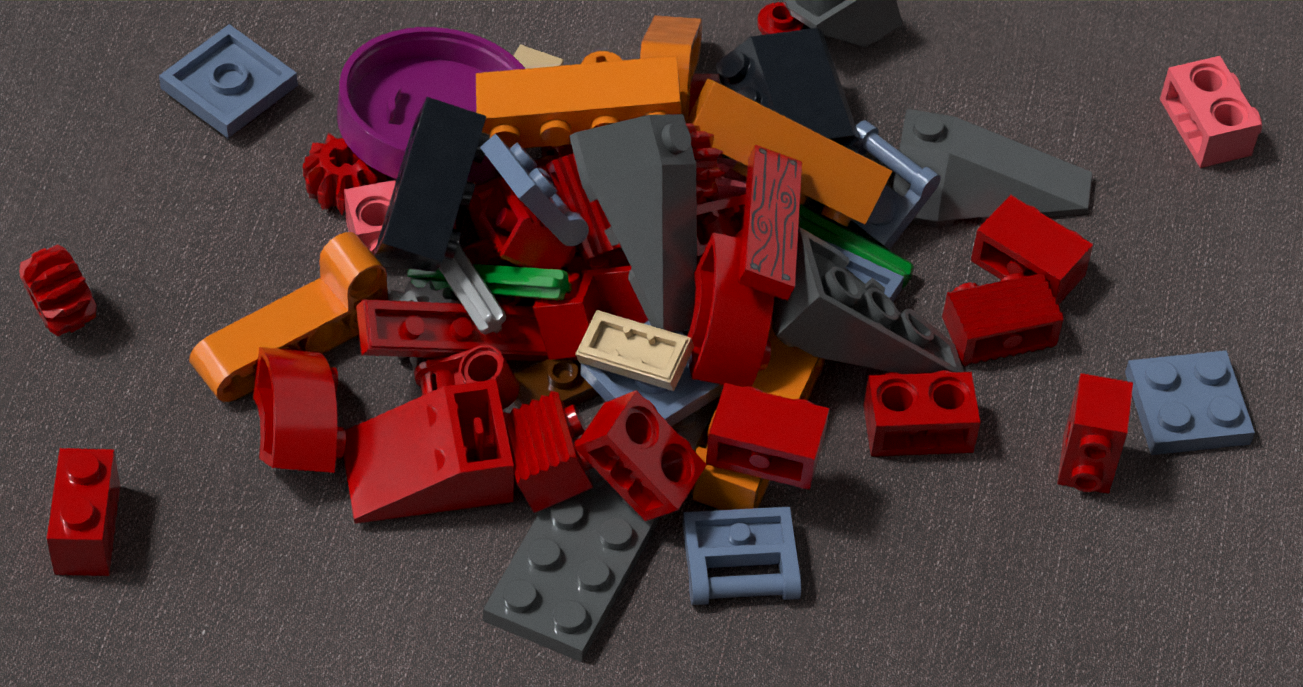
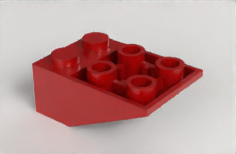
(431, 455)

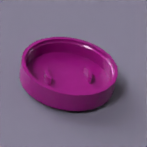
(392, 77)

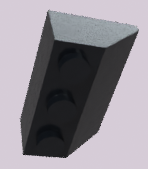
(794, 78)
(431, 187)

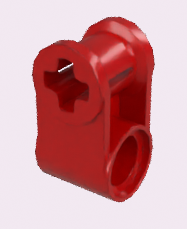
(469, 367)

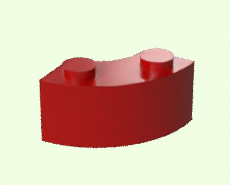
(728, 319)
(298, 410)

